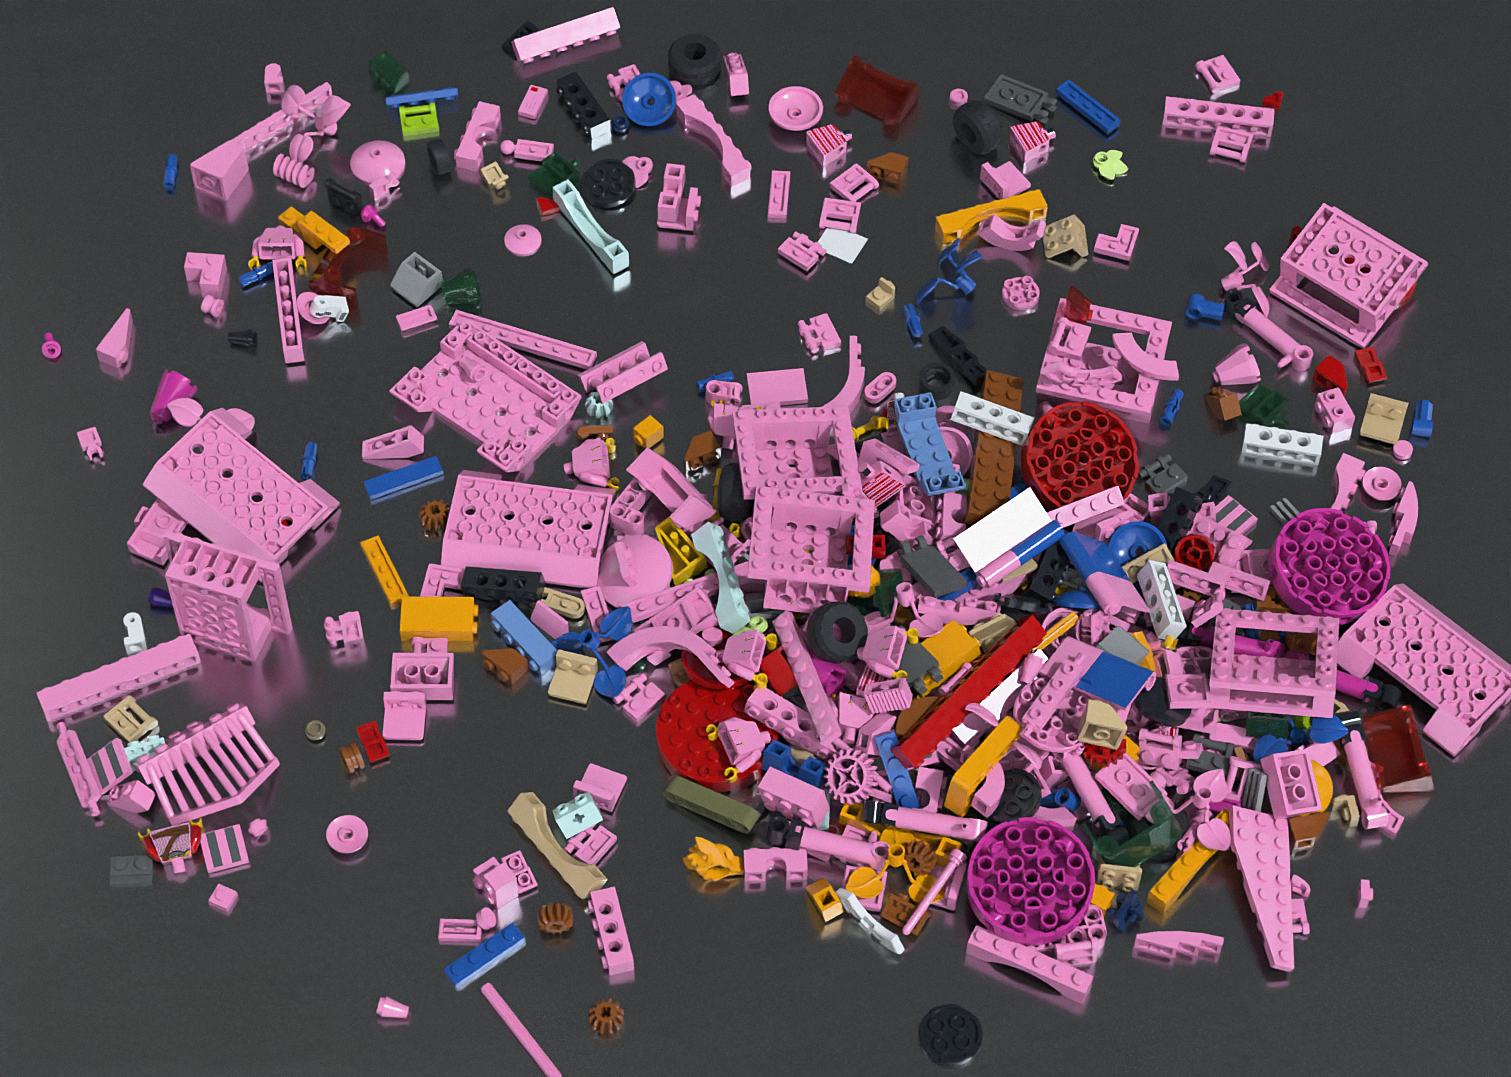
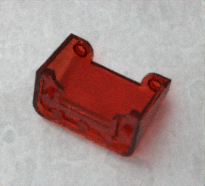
(876, 91)
(1397, 751)

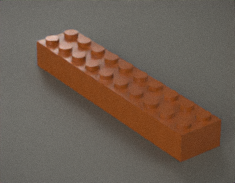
(992, 456)

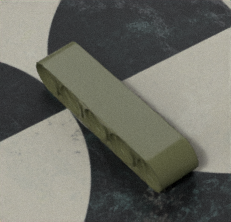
(711, 804)

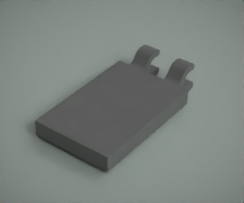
(1020, 99)
(930, 568)
(917, 664)

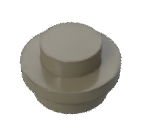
(315, 730)

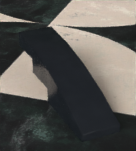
(958, 355)

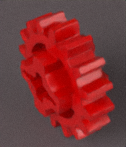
(1103, 754)

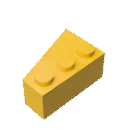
(685, 559)

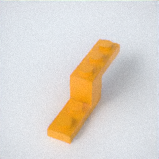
(314, 230)

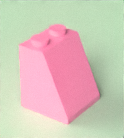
(220, 170)

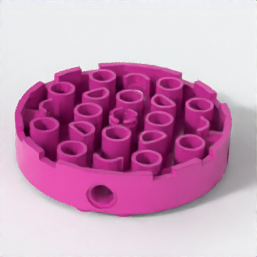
(1329, 565)
(1030, 910)

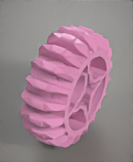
(841, 787)

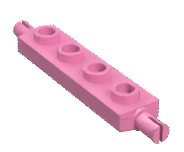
(1052, 695)
(78, 768)

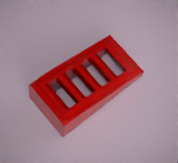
(877, 552)

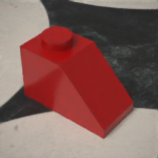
(1331, 374)

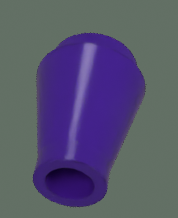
(160, 598)

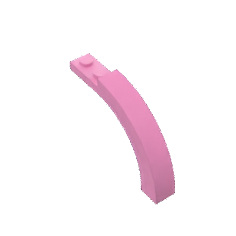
(854, 386)
(658, 638)

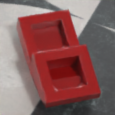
(1369, 365)
(372, 741)

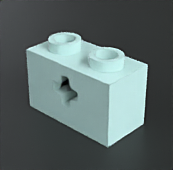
(577, 814)

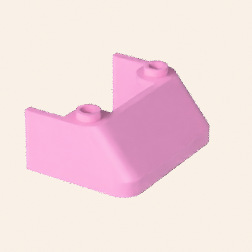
(671, 488)

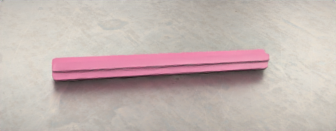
(520, 1031)

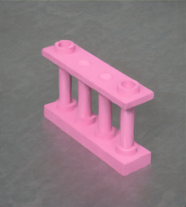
(622, 372)

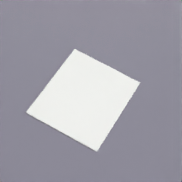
(842, 243)

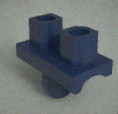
(1128, 912)

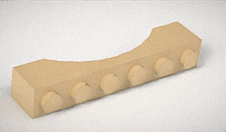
(531, 817)

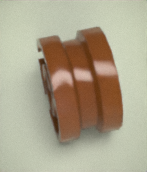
(351, 757)

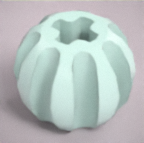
(596, 407)

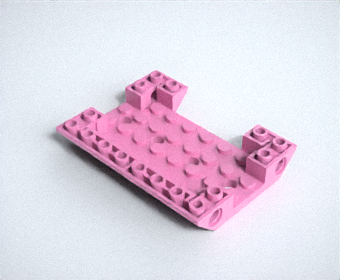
(511, 385)
(223, 506)
(558, 550)
(1442, 647)

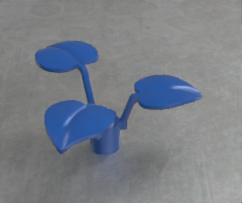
(962, 280)
(617, 626)
(1322, 732)

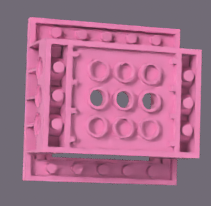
(1373, 293)
(1128, 401)
(797, 436)
(815, 524)
(218, 613)
(1270, 682)

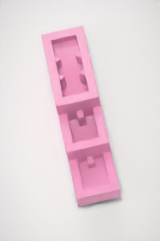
(1237, 735)
(1170, 942)

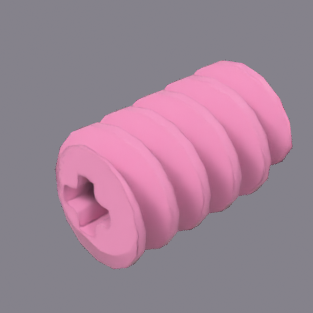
(293, 171)

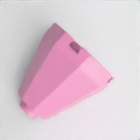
(1237, 367)

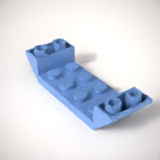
(926, 445)

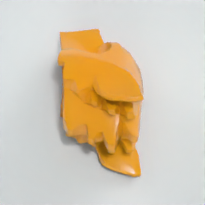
(707, 856)

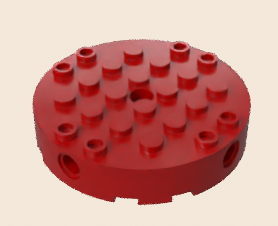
(1072, 433)
(685, 742)

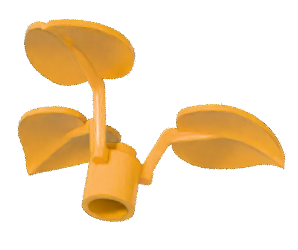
(866, 883)

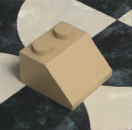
(1101, 725)

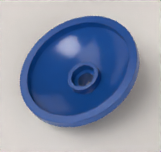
(645, 88)
(1134, 536)
(1077, 598)

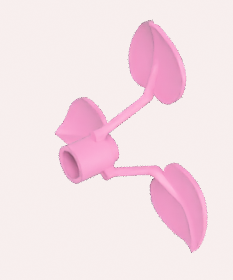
(333, 110)
(1235, 279)
(188, 412)
(907, 595)
(987, 715)
(1207, 788)

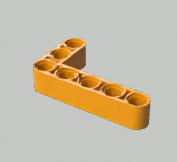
(979, 765)

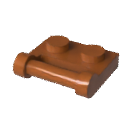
(601, 431)

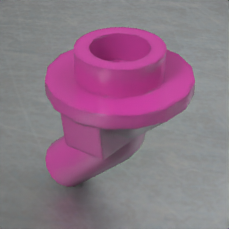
(369, 213)
(51, 348)

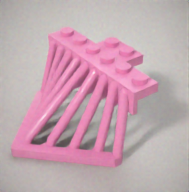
(196, 741)

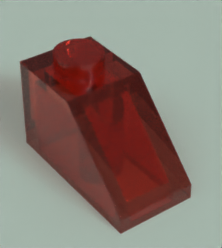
(1078, 307)

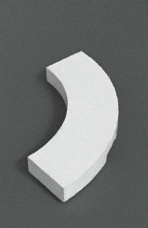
(868, 923)

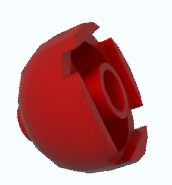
(1195, 551)

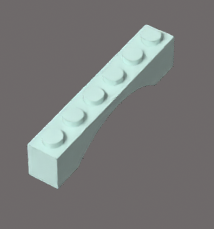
(606, 247)
(731, 608)

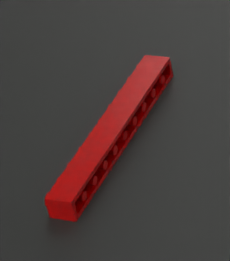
(971, 688)

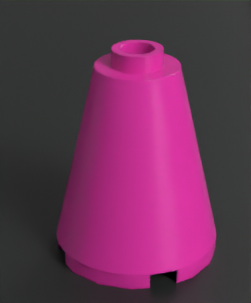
(171, 387)
(830, 674)

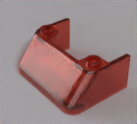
(327, 275)

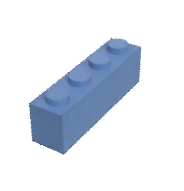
(524, 637)

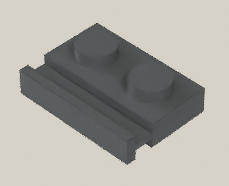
(131, 871)

